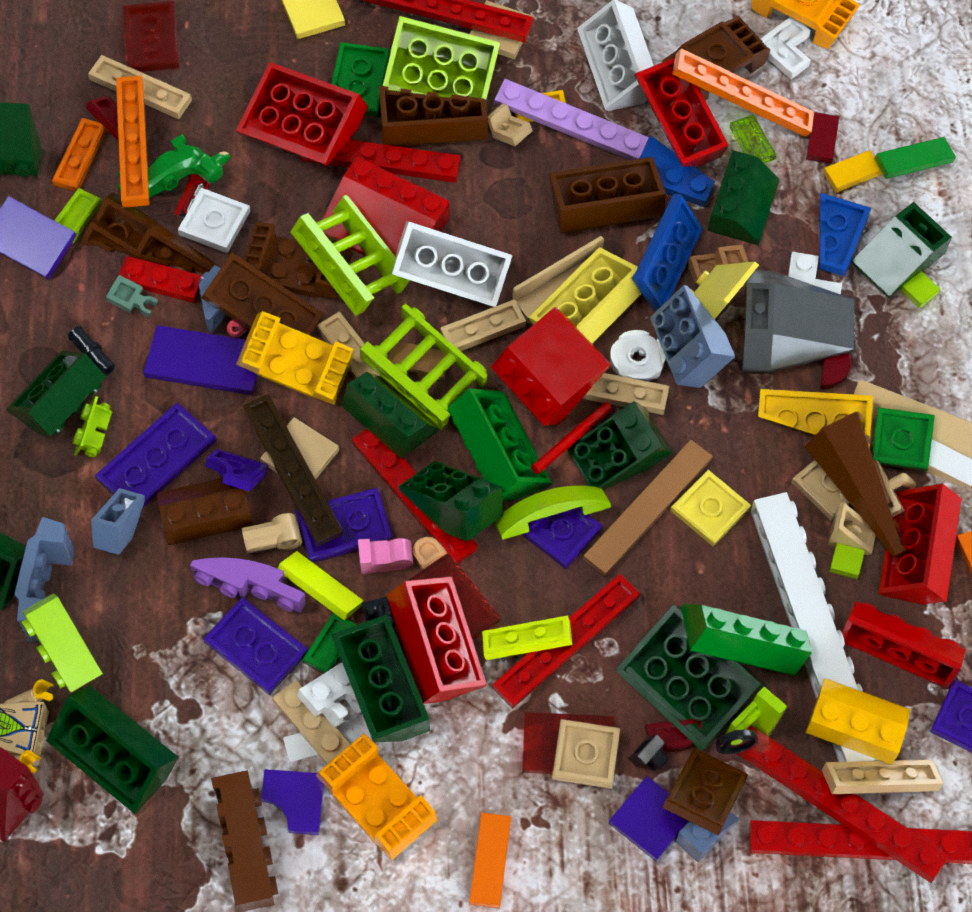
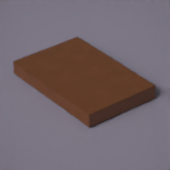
(705, 791)

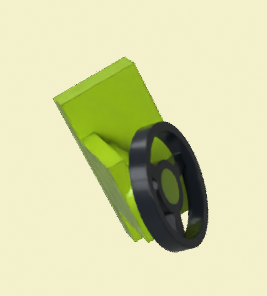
(761, 713)

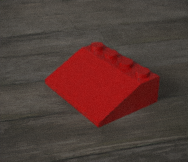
(302, 114)
(387, 204)

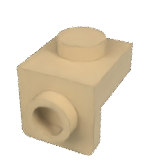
(506, 127)

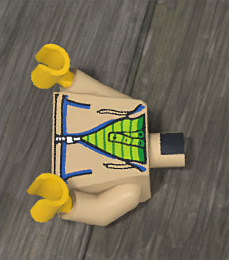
(24, 724)

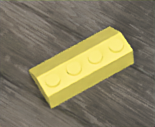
(594, 294)

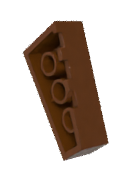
(429, 118)
(244, 841)

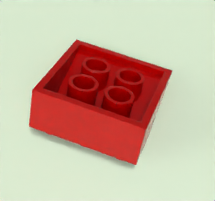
(551, 367)

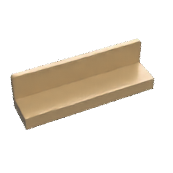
(541, 286)

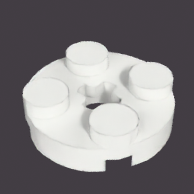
(624, 349)

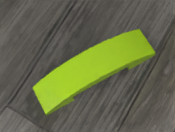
(549, 503)

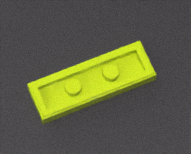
(320, 585)
(527, 637)

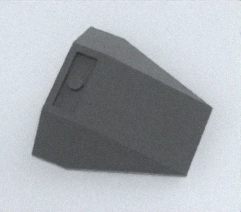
(793, 323)

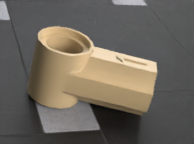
(280, 533)

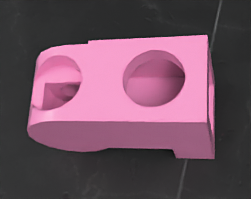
(385, 555)

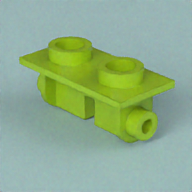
(94, 417)

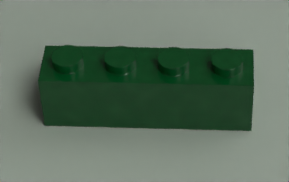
(382, 681)
(111, 748)

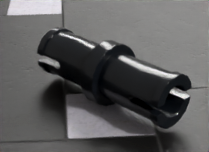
(92, 349)

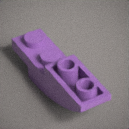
(238, 576)

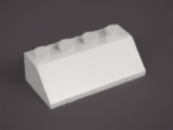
(615, 54)
(451, 264)

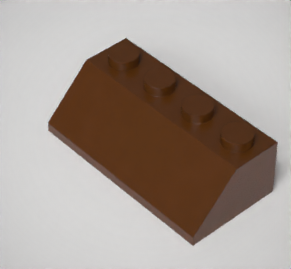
(607, 194)

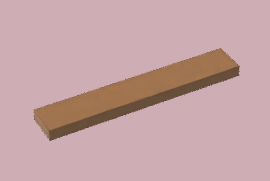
(647, 508)

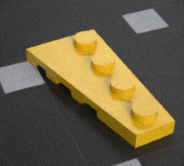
(813, 410)

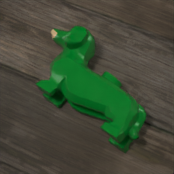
(181, 162)

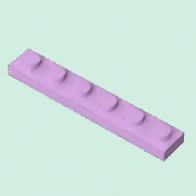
(571, 120)

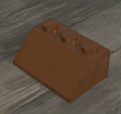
(202, 510)

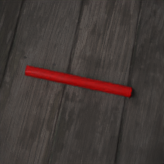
(571, 438)

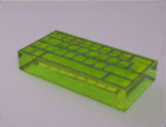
(752, 138)

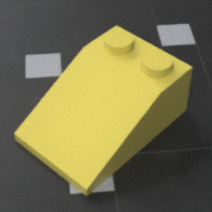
(722, 284)

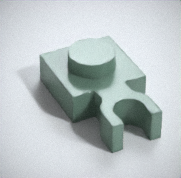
(127, 295)

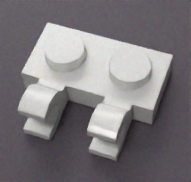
(325, 693)

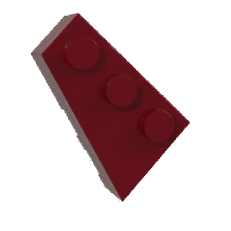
(17, 793)

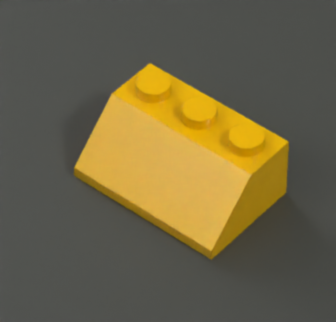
(858, 721)

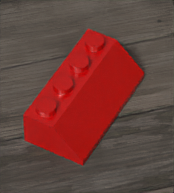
(682, 115)
(929, 535)
(436, 639)
(903, 644)

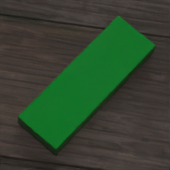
(915, 157)

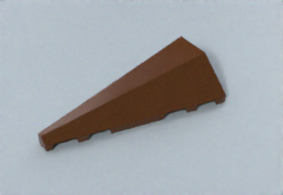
(141, 237)
(848, 462)

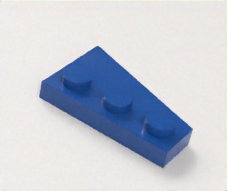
(678, 179)
(839, 232)

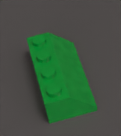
(497, 442)
(745, 639)

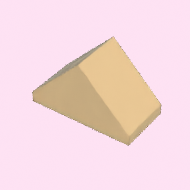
(851, 530)

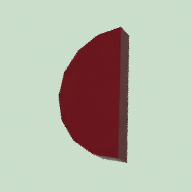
(835, 370)
(674, 739)

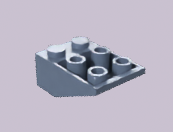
(691, 339)

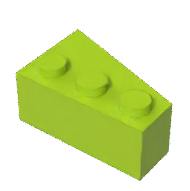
(60, 643)

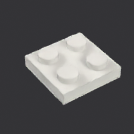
(214, 220)

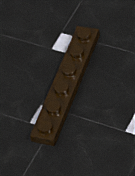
(293, 470)

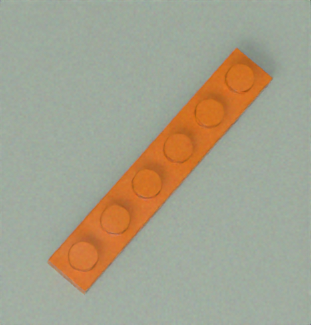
(743, 92)
(132, 141)

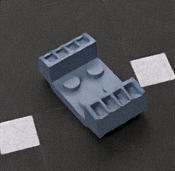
(48, 546)

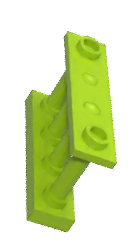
(332, 264)
(417, 391)

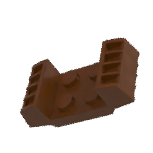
(729, 47)
(289, 263)

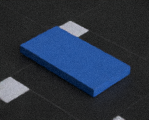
(667, 252)

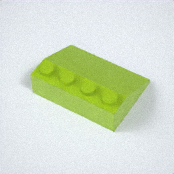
(439, 61)

